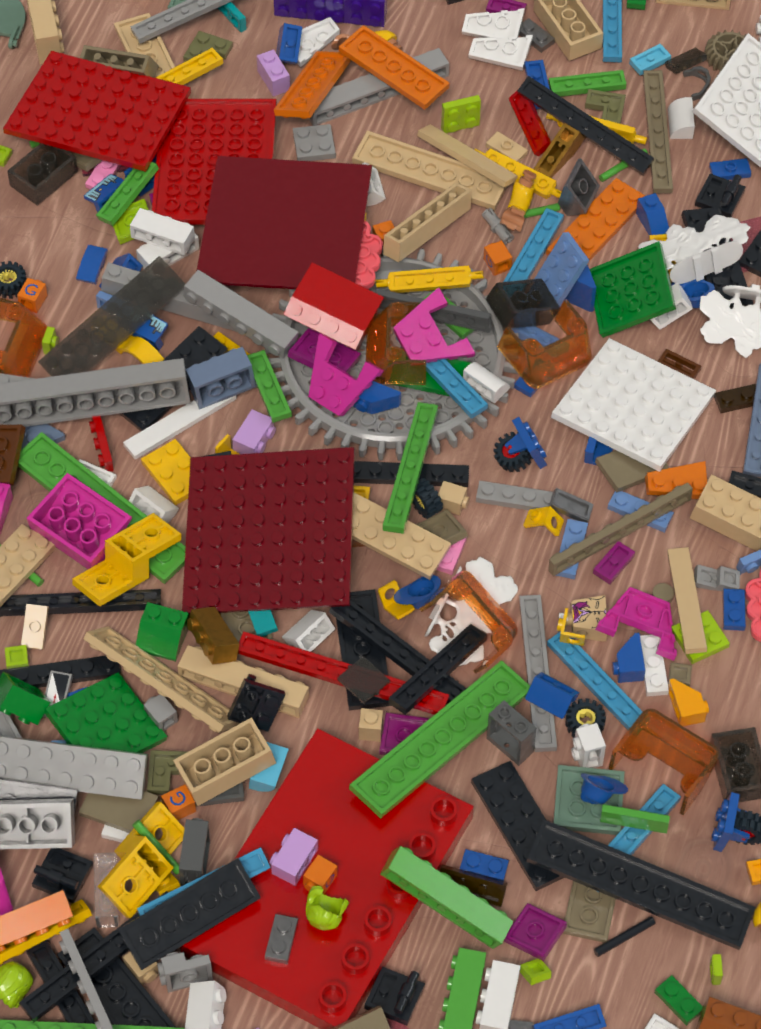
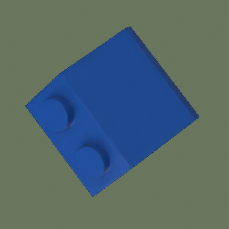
(583, 291)

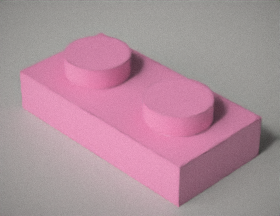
(100, 172)
(451, 558)

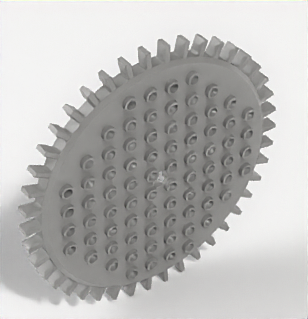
(384, 433)

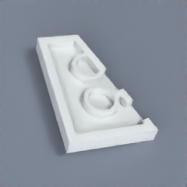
(493, 24)
(316, 38)
(505, 52)

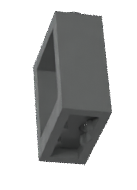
(518, 736)
(194, 850)

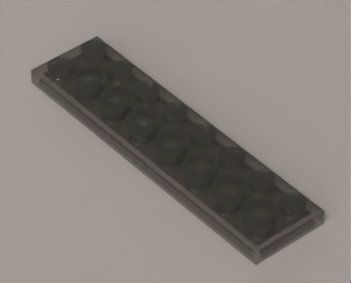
(114, 321)

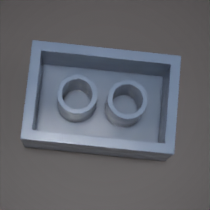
(220, 377)

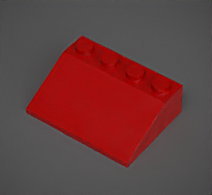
(333, 306)

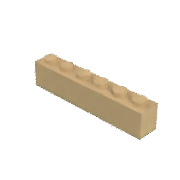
(427, 222)
(230, 675)

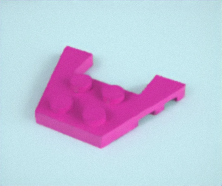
(421, 336)
(333, 386)
(644, 613)

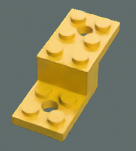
(126, 559)
(142, 861)

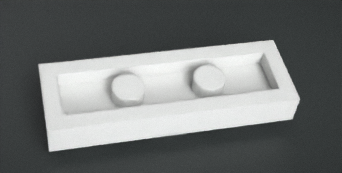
(655, 674)

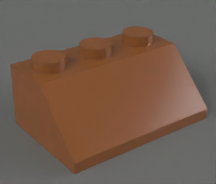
(721, 1015)

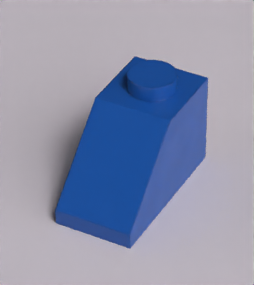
(652, 214)
(378, 399)
(629, 661)

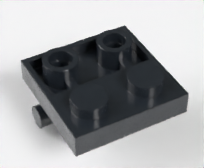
(721, 193)
(256, 701)
(62, 872)
(395, 994)

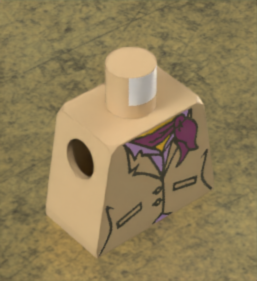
(585, 616)

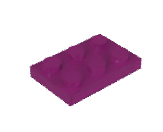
(305, 349)

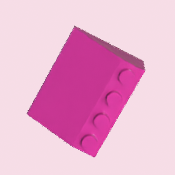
(78, 521)

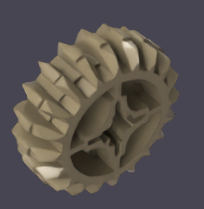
(721, 47)

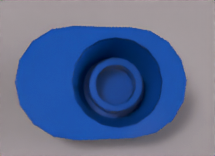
(695, 290)
(418, 591)
(600, 788)

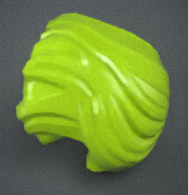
(324, 911)
(14, 983)

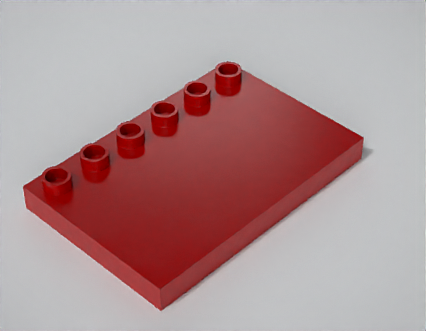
(337, 967)

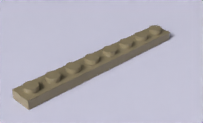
(657, 131)
(620, 529)

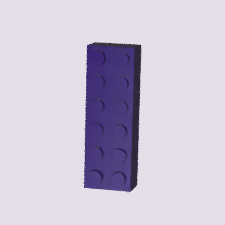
(341, 11)

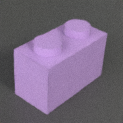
(273, 72)
(253, 433)
(294, 856)

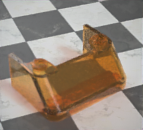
(24, 341)
(393, 359)
(547, 364)
(467, 588)
(672, 745)

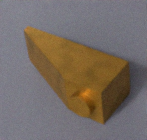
(560, 150)

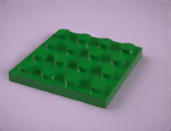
(632, 289)
(106, 718)

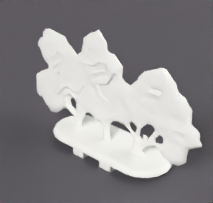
(687, 247)
(739, 323)
(500, 588)

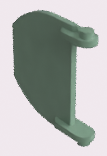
(12, 20)

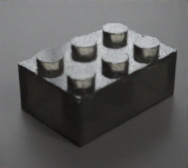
(42, 172)
(523, 303)
(738, 763)

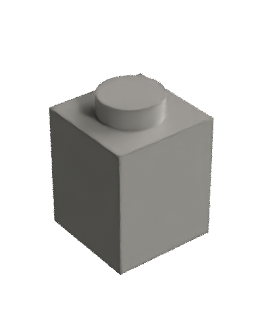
(161, 712)

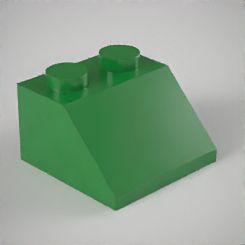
(162, 631)
(22, 699)

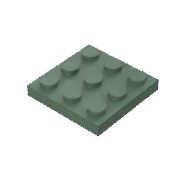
(580, 815)

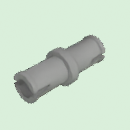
(501, 230)

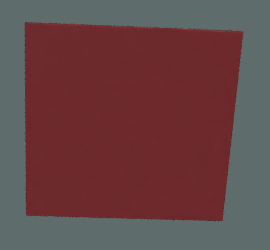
(280, 217)
(269, 531)

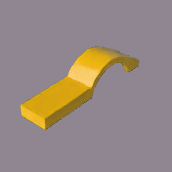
(140, 349)

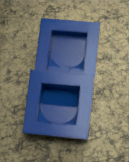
(91, 264)

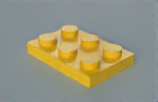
(170, 469)

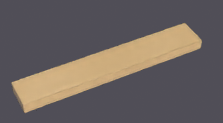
(467, 155)
(687, 600)

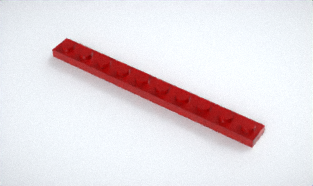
(323, 667)

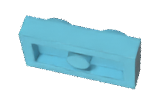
(650, 59)

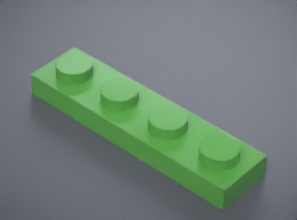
(581, 83)
(125, 194)
(269, 387)

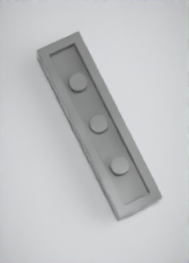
(512, 496)

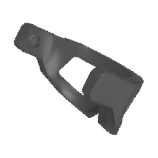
(707, 78)

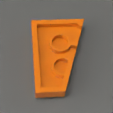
(667, 479)

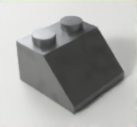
(578, 190)

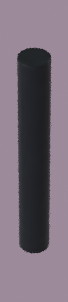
(624, 936)

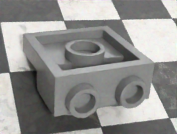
(179, 973)

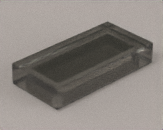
(685, 60)

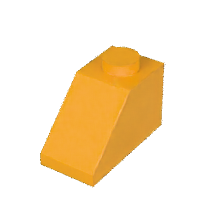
(687, 703)

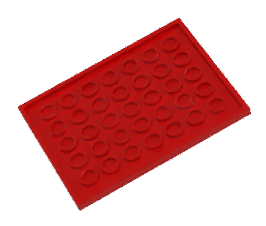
(97, 110)
(195, 141)

